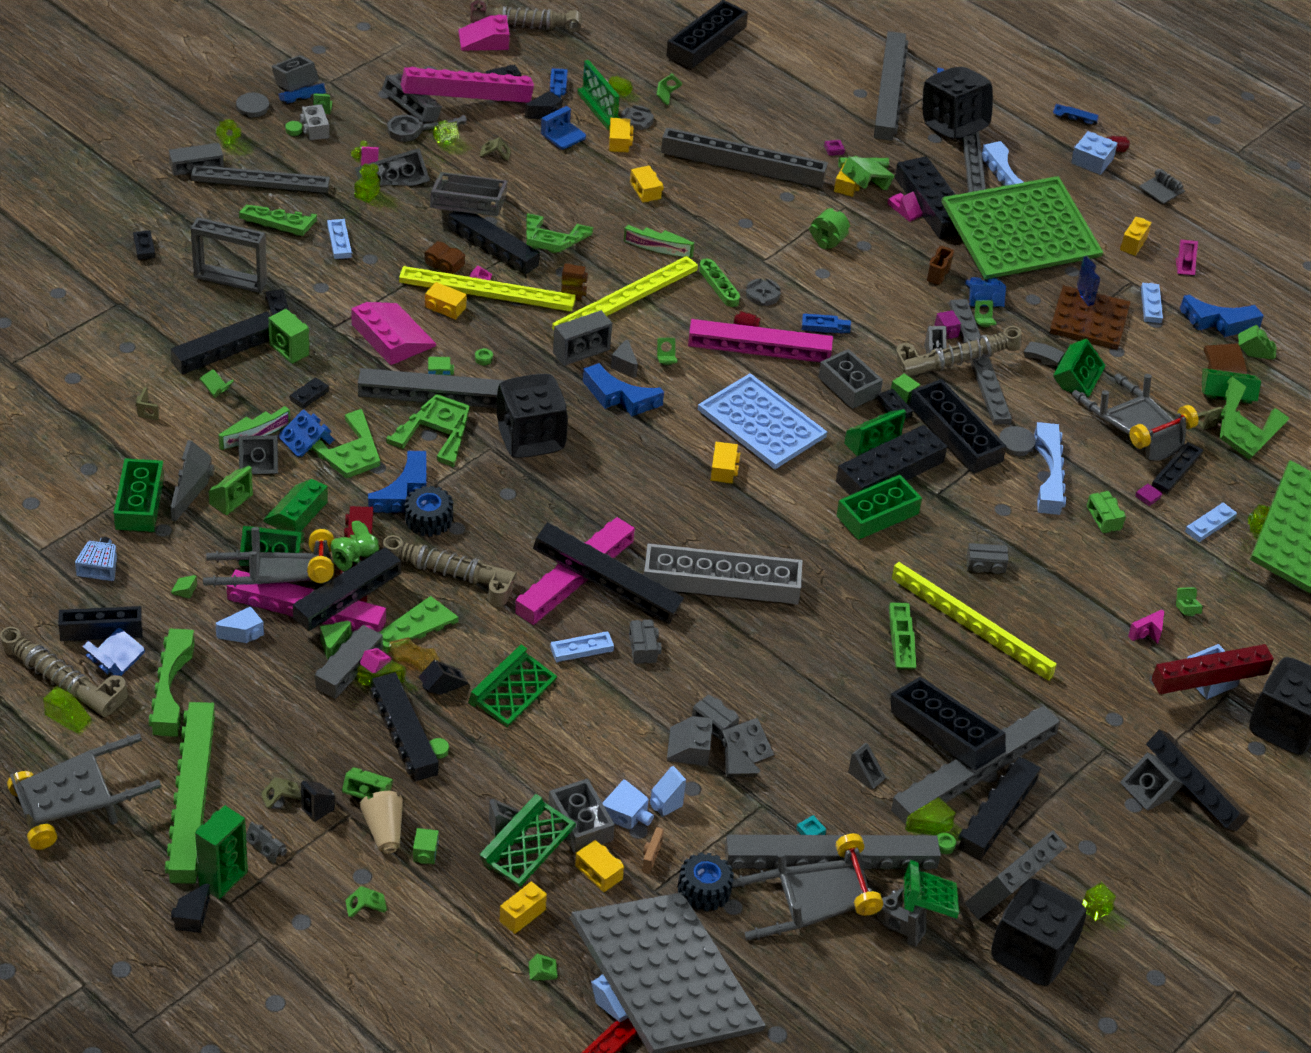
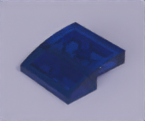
(1088, 281)

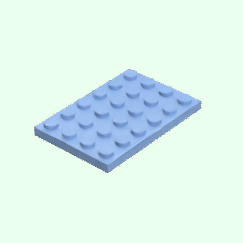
(762, 421)

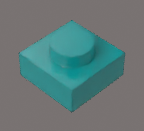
(811, 826)

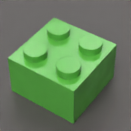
(289, 336)

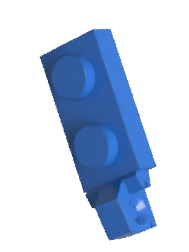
(558, 81)
(303, 92)
(1074, 114)
(825, 323)

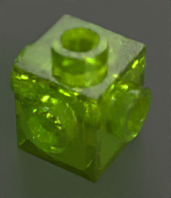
(225, 126)
(446, 132)
(1257, 518)

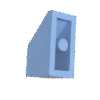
(240, 626)
(668, 792)
(606, 998)

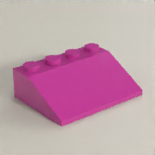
(390, 331)

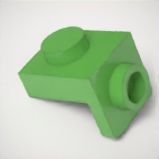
(1187, 602)

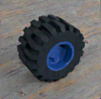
(429, 511)
(706, 881)

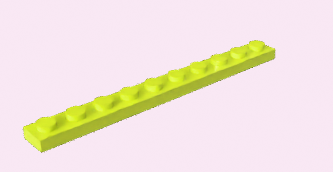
(489, 288)
(636, 290)
(974, 621)

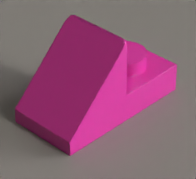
(906, 205)
(1187, 257)
(1149, 625)

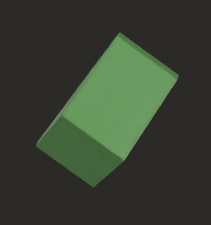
(333, 636)

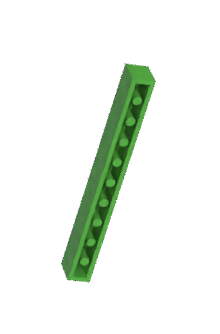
(191, 792)

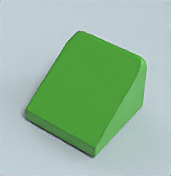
(185, 586)
(542, 968)

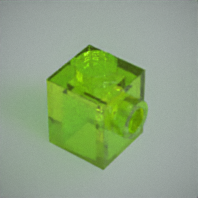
(1099, 901)

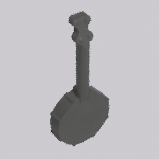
(409, 127)

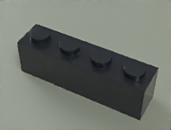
(99, 622)

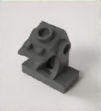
(903, 921)

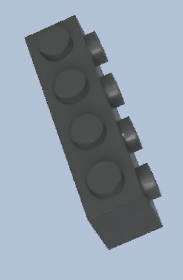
(419, 105)
(344, 665)

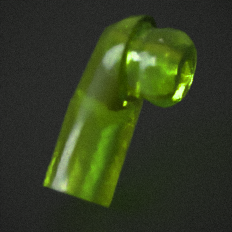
(357, 151)

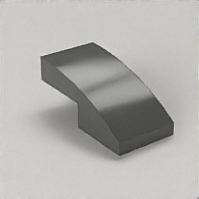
(1047, 354)

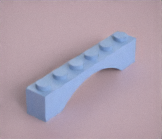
(996, 158)
(1050, 495)

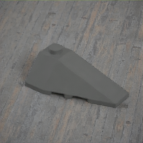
(401, 169)
(192, 479)

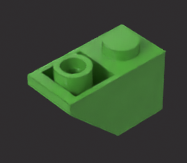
(1256, 343)

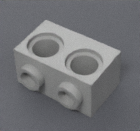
(314, 122)

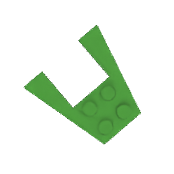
(551, 240)
(441, 415)
(1239, 431)
(353, 456)

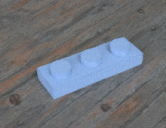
(339, 239)
(1151, 302)
(1211, 522)
(582, 646)

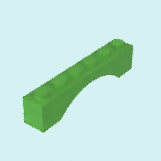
(178, 651)

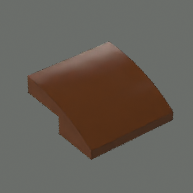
(1225, 358)

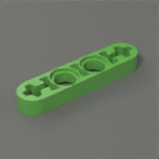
(722, 281)

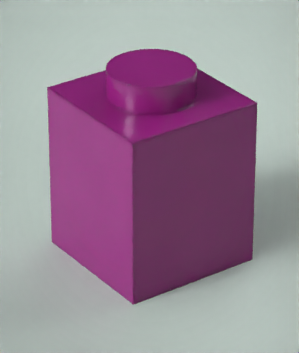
(951, 322)

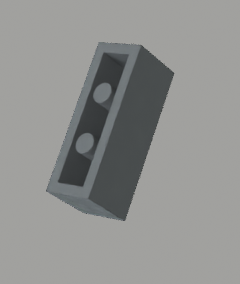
(183, 159)

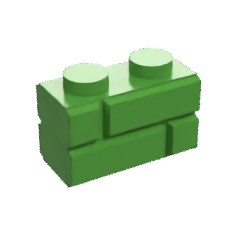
(1106, 511)
(365, 783)

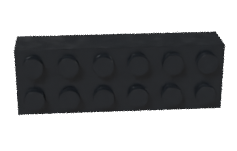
(707, 34)
(929, 188)
(957, 426)
(902, 456)
(948, 723)

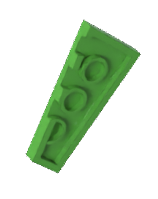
(278, 219)
(418, 621)

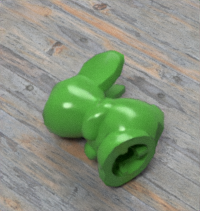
(348, 550)

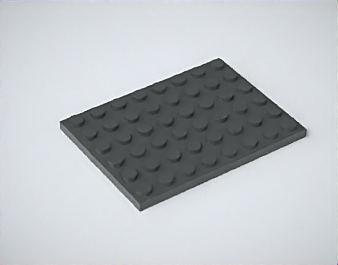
(667, 973)

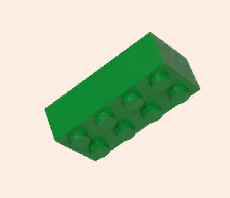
(139, 495)
(879, 507)
(221, 851)

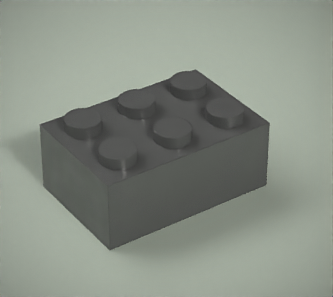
(582, 337)
(850, 378)
(584, 807)

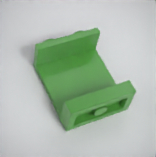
(866, 169)

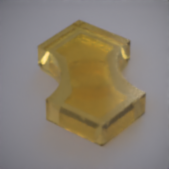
(407, 651)

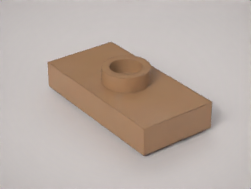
(652, 849)

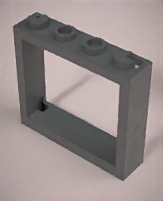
(468, 202)
(231, 234)
(1015, 874)

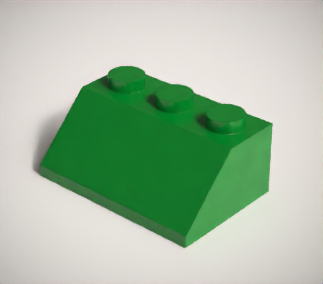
(1079, 368)
(1215, 384)
(875, 432)
(298, 506)
(272, 541)

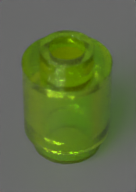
(621, 85)

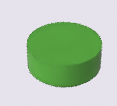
(293, 128)
(483, 356)
(440, 747)
(946, 843)

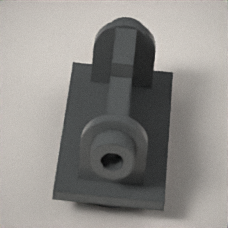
(263, 842)

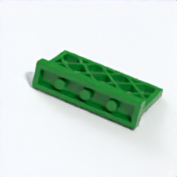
(599, 95)
(497, 679)
(512, 832)
(929, 892)

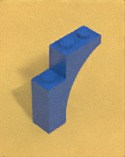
(1227, 320)
(612, 391)
(392, 498)

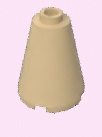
(384, 819)

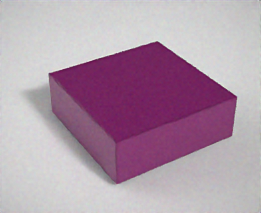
(834, 147)
(1148, 494)

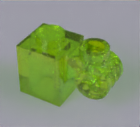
(369, 184)

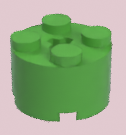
(829, 228)

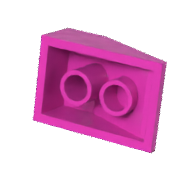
(485, 34)

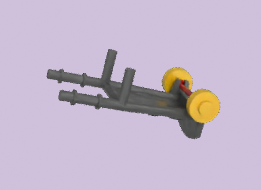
(1144, 419)
(279, 567)
(69, 790)
(820, 889)

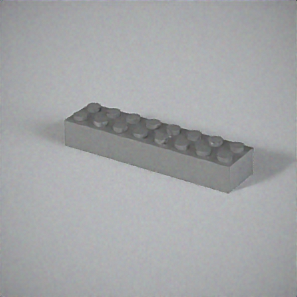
(724, 573)

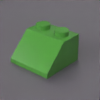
(232, 490)

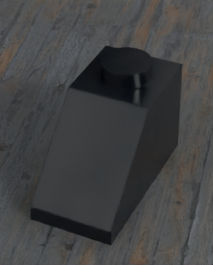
(543, 106)
(442, 678)
(316, 800)
(192, 910)

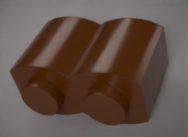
(445, 258)
(940, 265)
(574, 280)

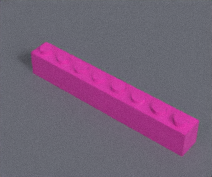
(467, 84)
(759, 341)
(562, 581)
(282, 596)

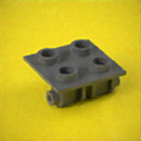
(1163, 186)
(749, 740)

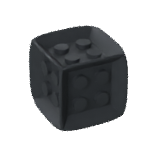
(957, 102)
(532, 415)
(1284, 707)
(1038, 931)

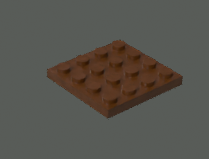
(1098, 323)

